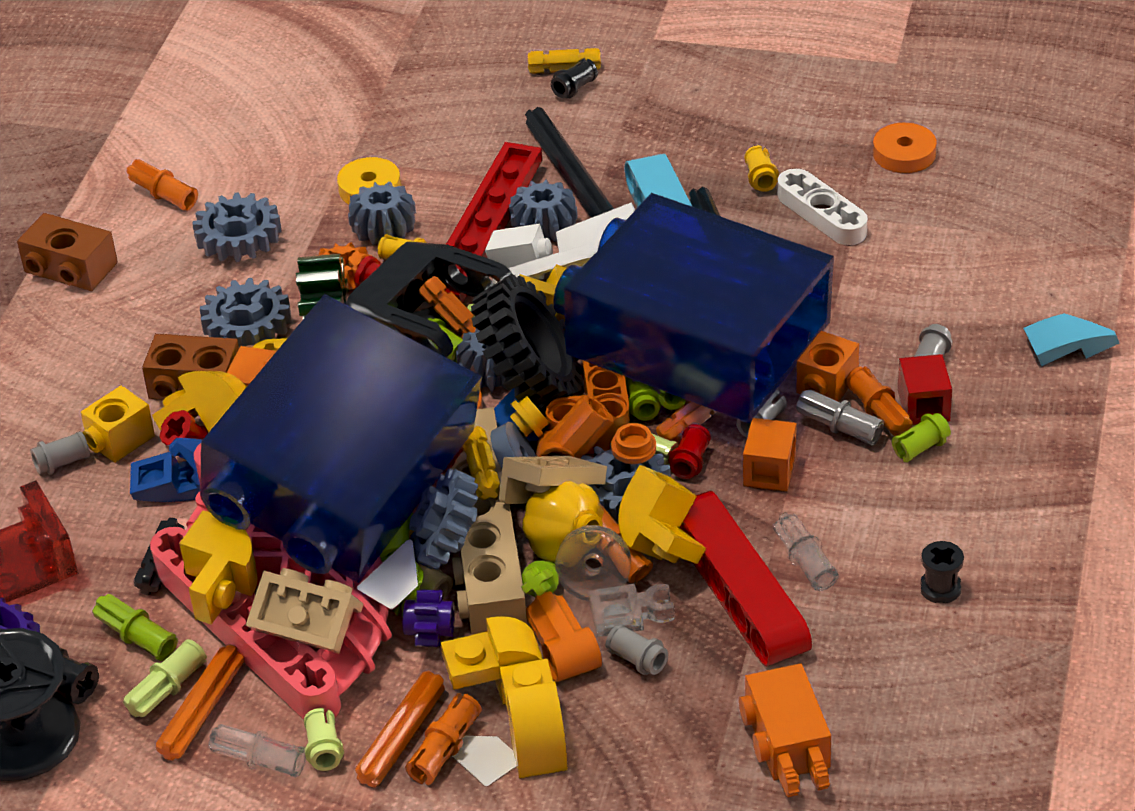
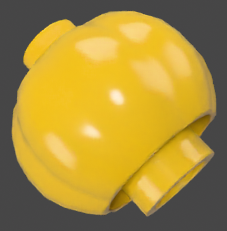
(557, 513)

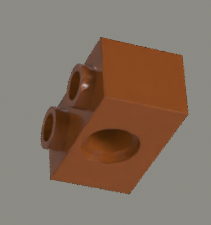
(67, 251)

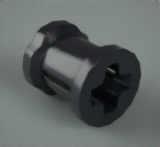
(941, 579)
(72, 684)

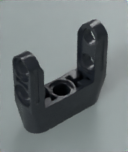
(393, 288)

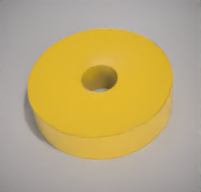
(364, 173)

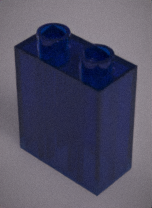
(696, 305)
(337, 439)

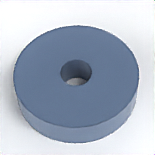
(510, 442)

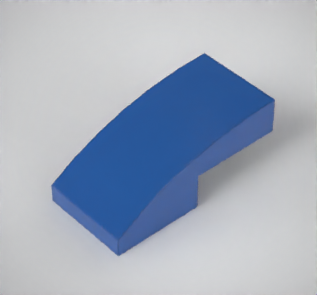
(162, 480)

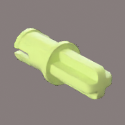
(165, 678)

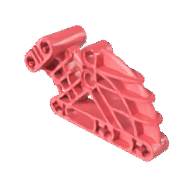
(280, 662)

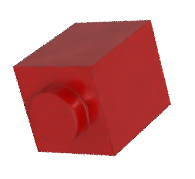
(924, 387)

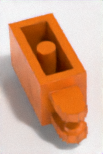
(787, 726)

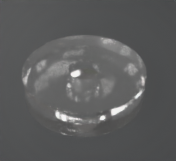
(595, 543)

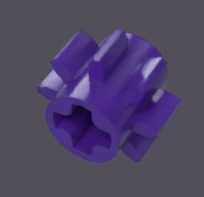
(428, 618)

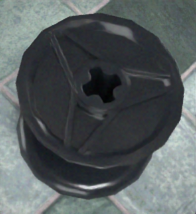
(35, 720)

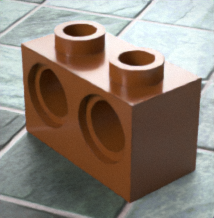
(179, 354)

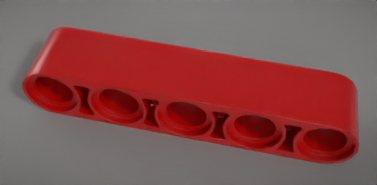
(745, 584)

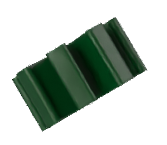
(318, 277)

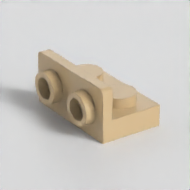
(529, 475)
(303, 611)

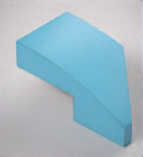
(1065, 334)

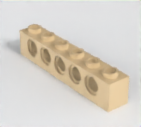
(489, 555)

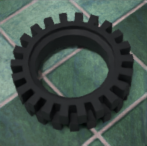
(525, 342)

